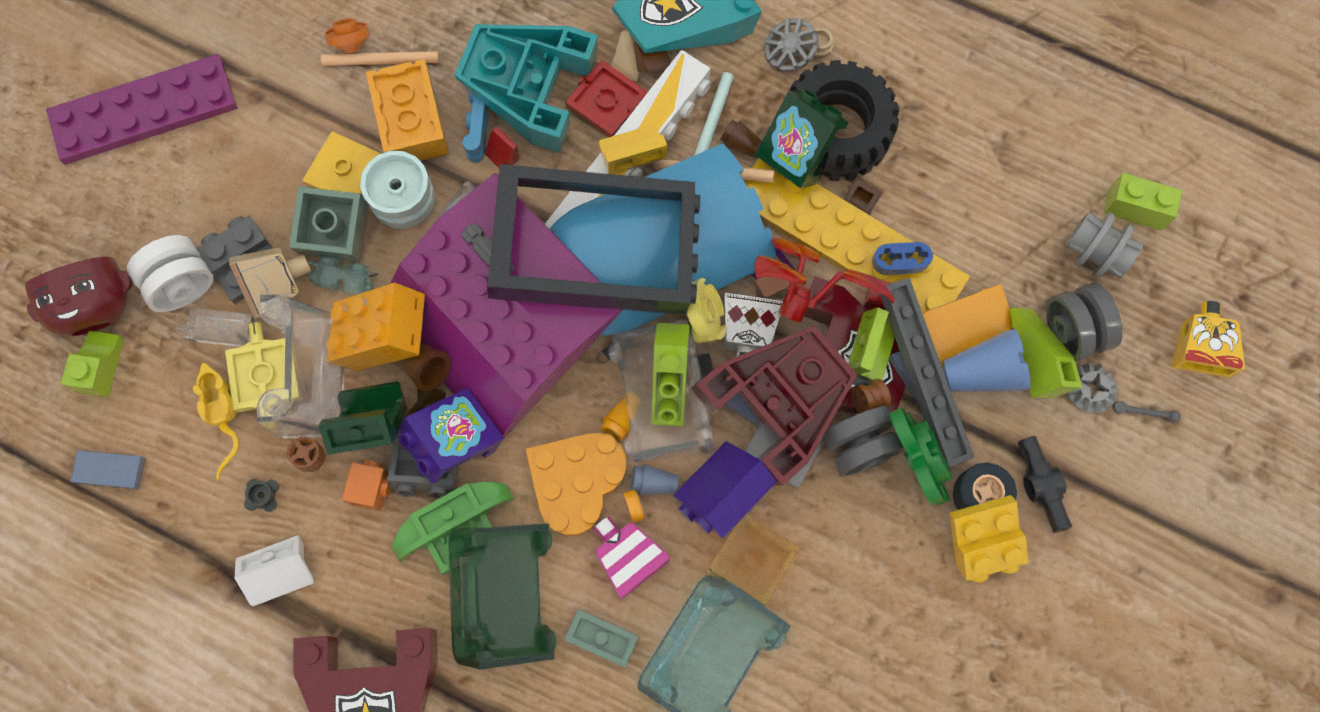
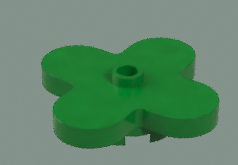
(923, 455)

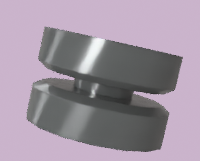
(1085, 320)
(864, 441)

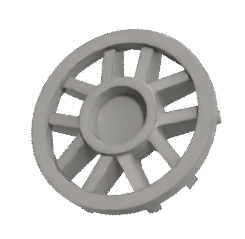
(791, 44)

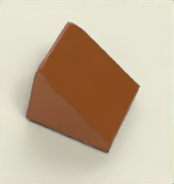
(769, 286)

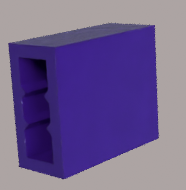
(724, 489)

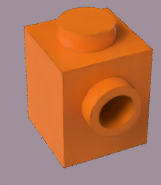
(366, 485)

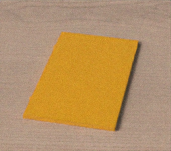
(968, 321)

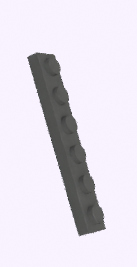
(926, 372)

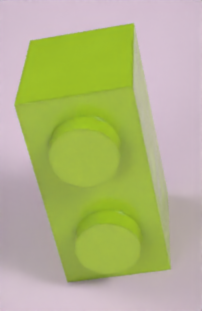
(1143, 201)

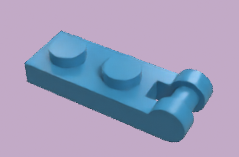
(477, 124)

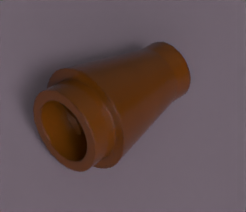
(740, 138)

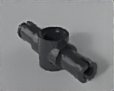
(1044, 484)

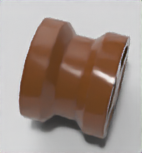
(871, 396)
(301, 449)

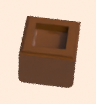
(651, 60)
(863, 195)

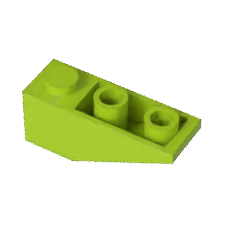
(1048, 360)
(669, 374)

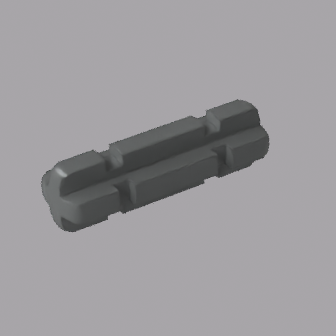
(481, 244)

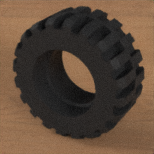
(869, 99)

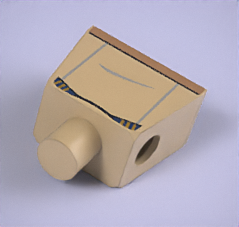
(267, 274)

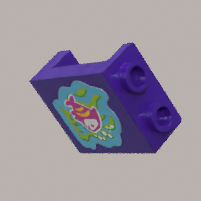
(448, 434)

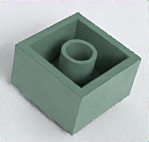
(328, 223)

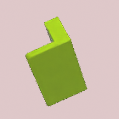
(872, 345)

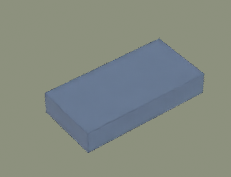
(107, 470)

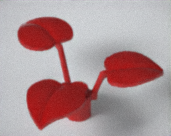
(797, 296)

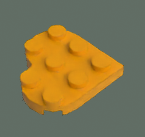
(574, 477)

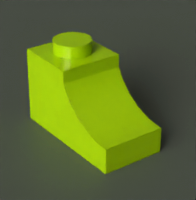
(94, 365)

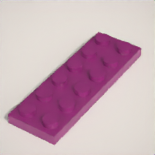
(141, 109)

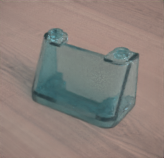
(710, 648)

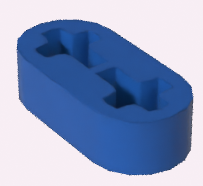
(902, 251)

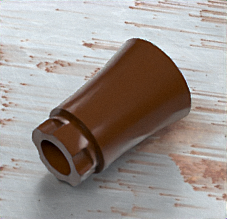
(428, 368)

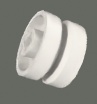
(169, 273)

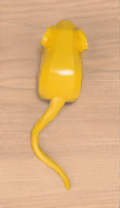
(216, 406)

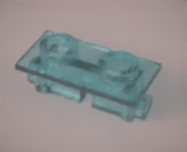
(329, 272)

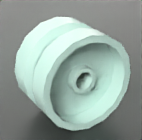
(398, 189)

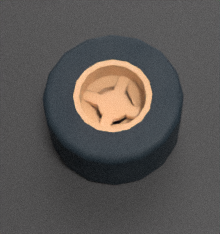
(988, 480)

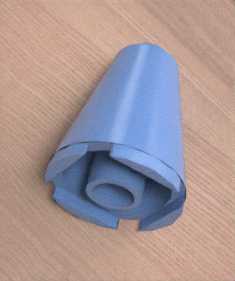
(989, 366)

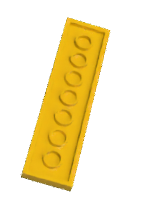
(848, 236)

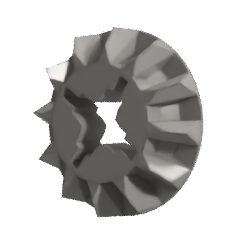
(1100, 400)

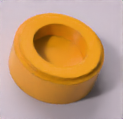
(634, 506)

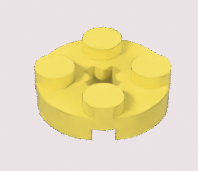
(706, 314)

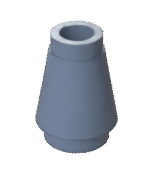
(651, 480)

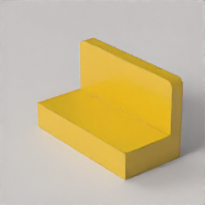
(633, 149)

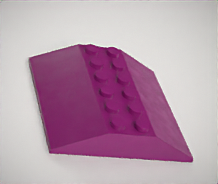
(498, 347)

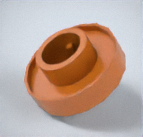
(347, 35)

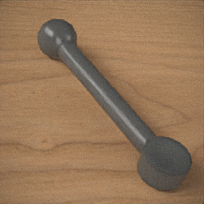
(1121, 407)

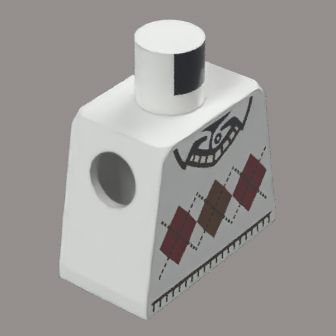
(749, 322)

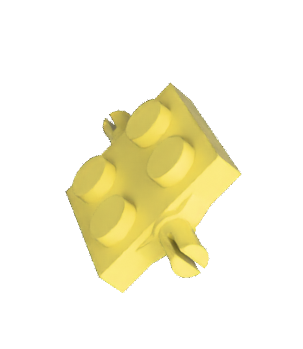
(255, 369)

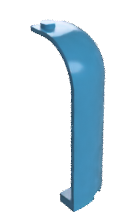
(638, 237)

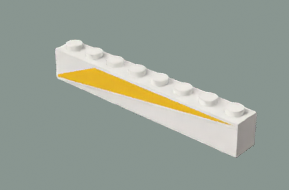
(662, 106)

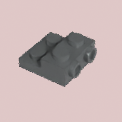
(240, 238)
(406, 478)

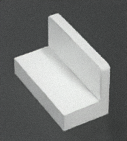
(273, 571)

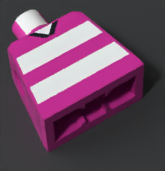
(628, 556)

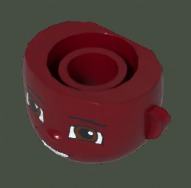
(79, 296)

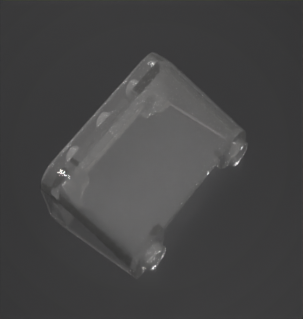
(309, 379)
(647, 441)

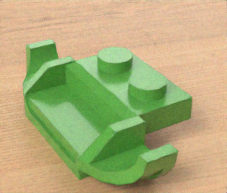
(458, 509)

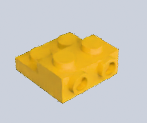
(988, 539)

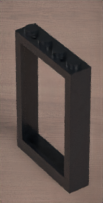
(591, 294)

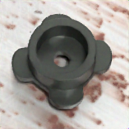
(252, 493)

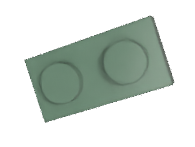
(601, 638)

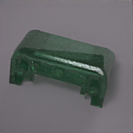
(498, 595)

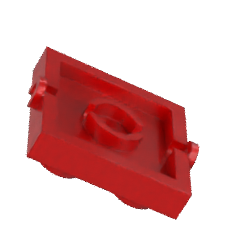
(605, 98)

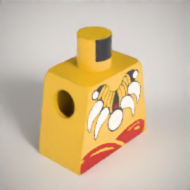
(1209, 343)

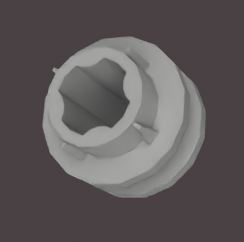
(1104, 245)

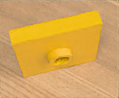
(339, 165)

